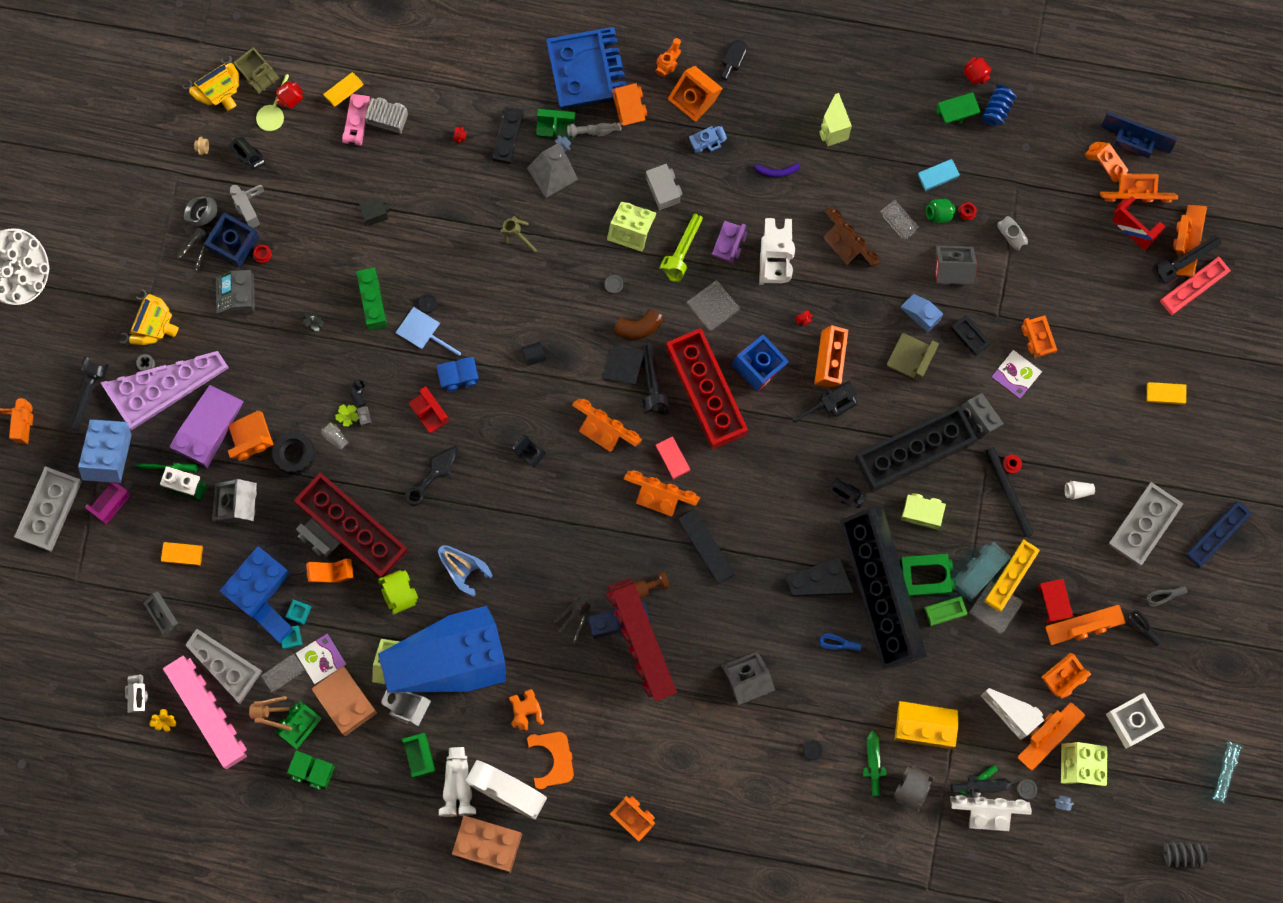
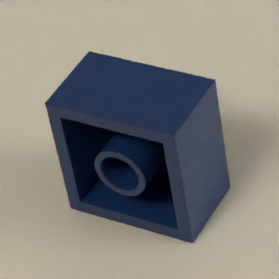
(231, 240)

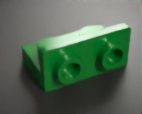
(302, 721)

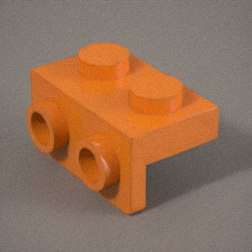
(1039, 336)
(1065, 676)
(633, 818)

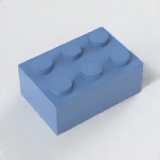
(105, 451)

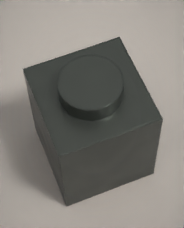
(374, 211)

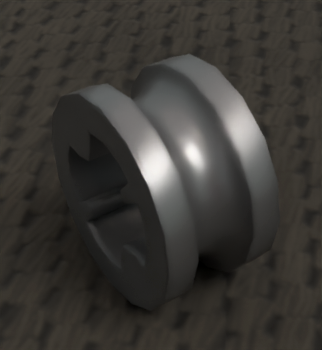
(145, 357)

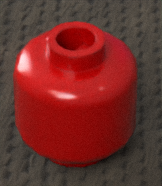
(977, 71)
(289, 94)

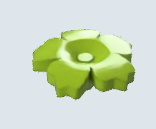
(347, 415)

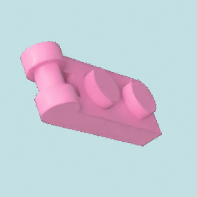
(355, 119)

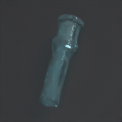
(1229, 762)

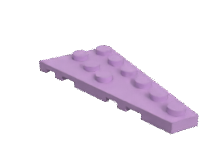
(155, 389)

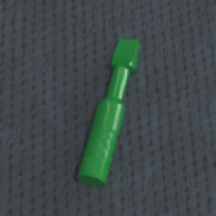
(984, 776)

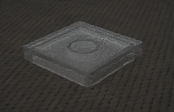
(713, 306)
(990, 616)

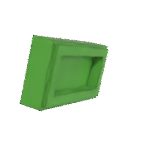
(945, 611)

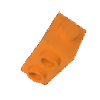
(1108, 159)
(330, 572)

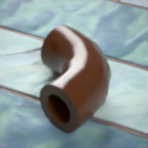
(640, 328)

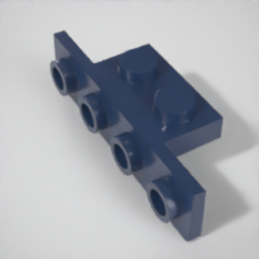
(1137, 137)

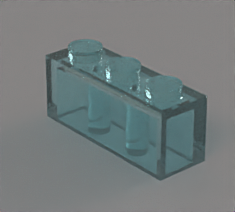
(981, 570)

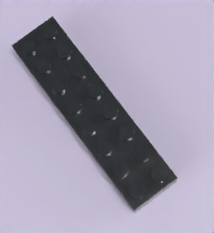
(883, 588)

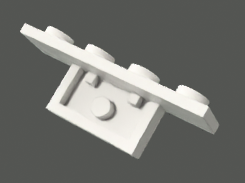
(990, 813)

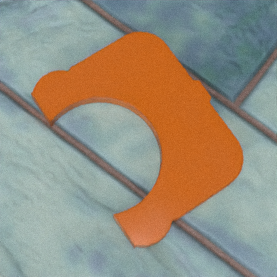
(562, 769)

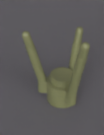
(512, 228)

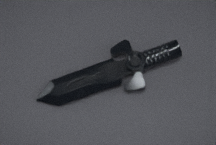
(981, 785)

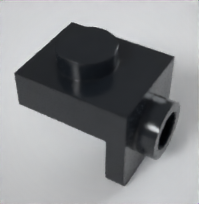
(528, 451)

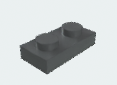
(160, 613)

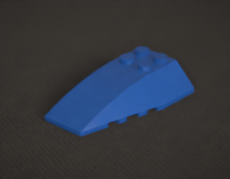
(447, 656)

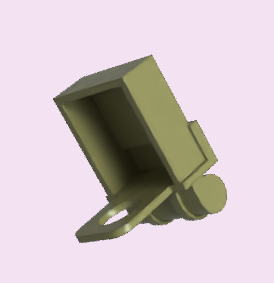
(256, 70)

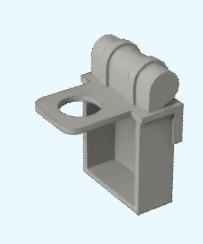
(243, 205)
(407, 706)

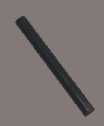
(1009, 492)

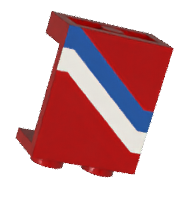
(1133, 227)

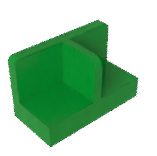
(958, 108)
(554, 123)

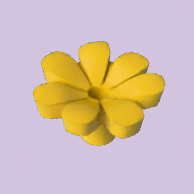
(162, 720)

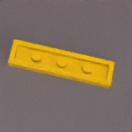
(1011, 576)

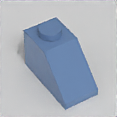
(922, 312)

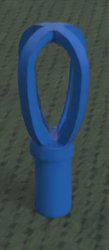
(845, 643)

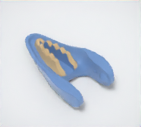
(461, 565)

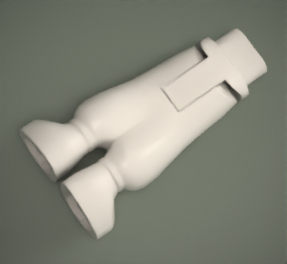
(455, 785)

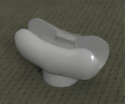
(1012, 233)

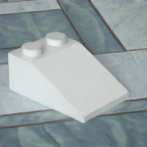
(1016, 714)

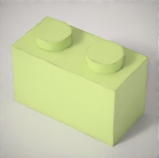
(923, 511)

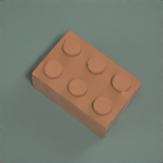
(487, 844)

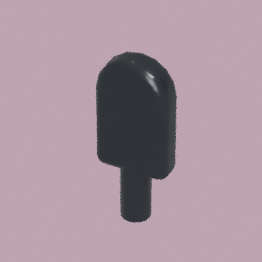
(733, 57)

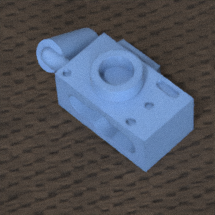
(707, 138)

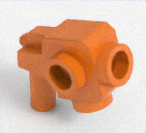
(666, 61)

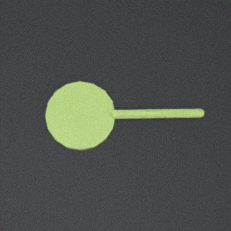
(270, 116)

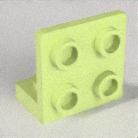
(630, 226)
(1083, 764)

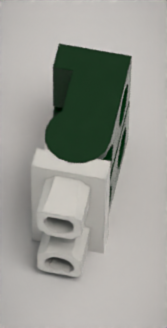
(183, 484)

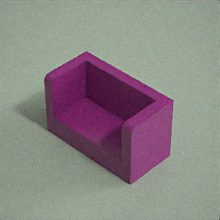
(109, 502)

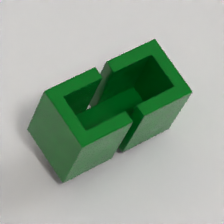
(301, 767)

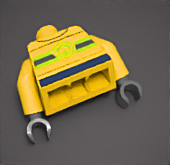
(216, 86)
(150, 322)

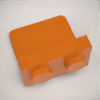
(249, 436)

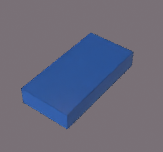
(273, 622)

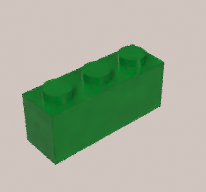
(371, 299)

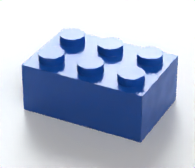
(255, 582)

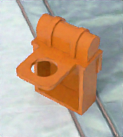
(20, 421)

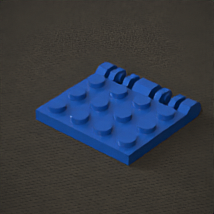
(582, 67)

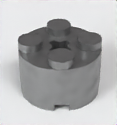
(914, 788)

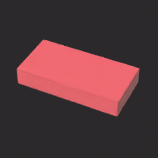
(672, 457)

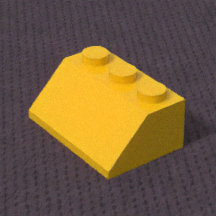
(926, 725)

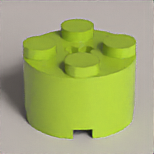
(397, 591)

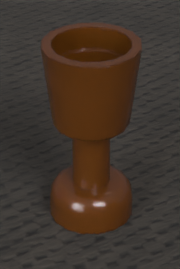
(643, 587)

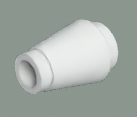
(1078, 489)

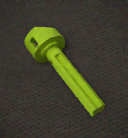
(674, 265)

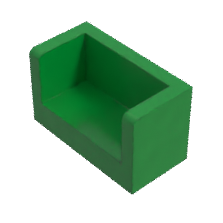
(419, 755)

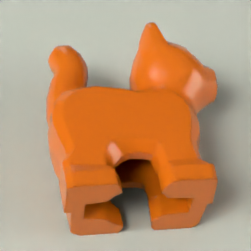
(524, 708)

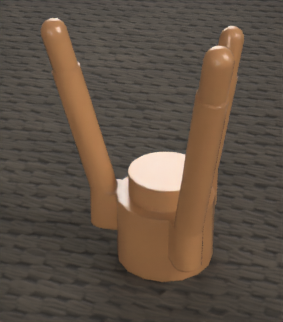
(259, 711)

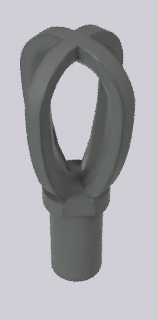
(1171, 592)

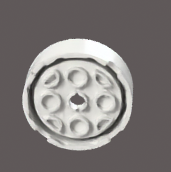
(506, 789)

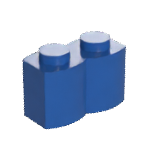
(457, 374)

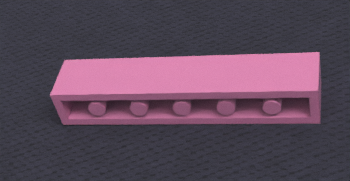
(204, 712)

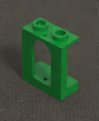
(928, 589)

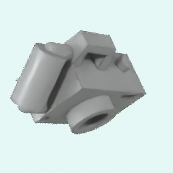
(136, 694)

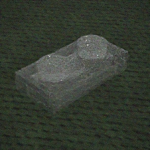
(899, 220)

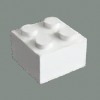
(1135, 720)

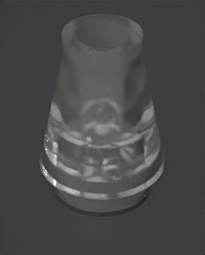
(333, 435)

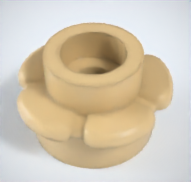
(201, 146)

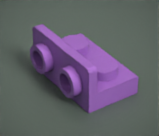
(729, 241)

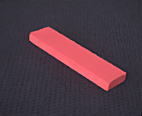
(1195, 286)

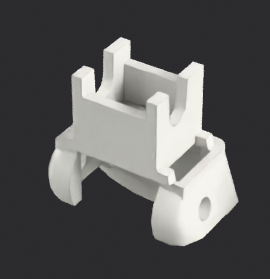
(776, 244)

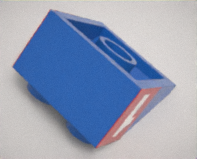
(759, 363)

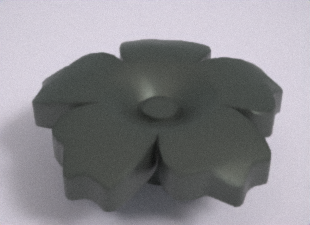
(313, 321)

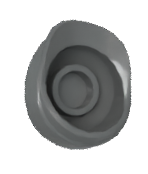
(200, 211)

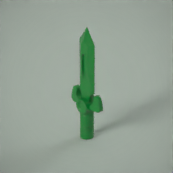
(182, 467)
(874, 763)

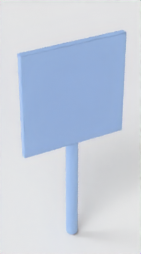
(419, 329)

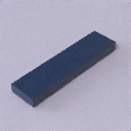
(1218, 534)

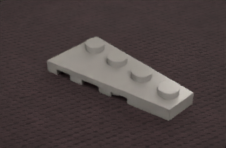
(226, 666)

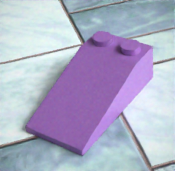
(206, 426)

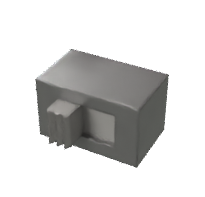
(364, 416)

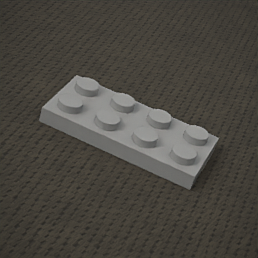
(48, 509)
(1145, 524)

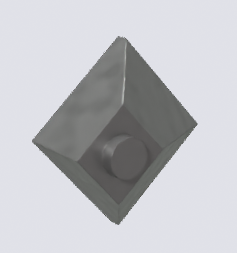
(552, 171)

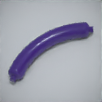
(776, 173)

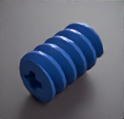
(998, 106)

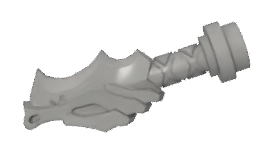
(600, 129)

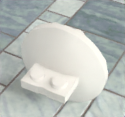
(21, 267)

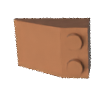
(344, 701)

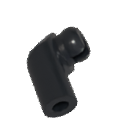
(356, 392)

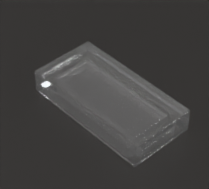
(283, 673)

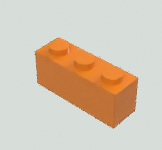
(831, 357)

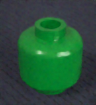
(940, 211)

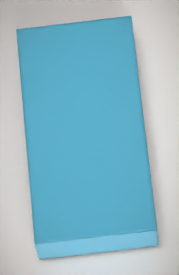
(938, 175)

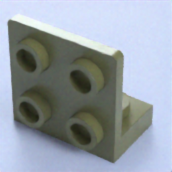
(912, 356)

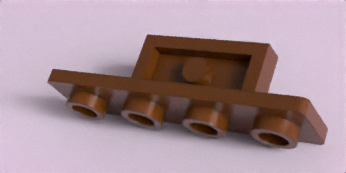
(846, 242)

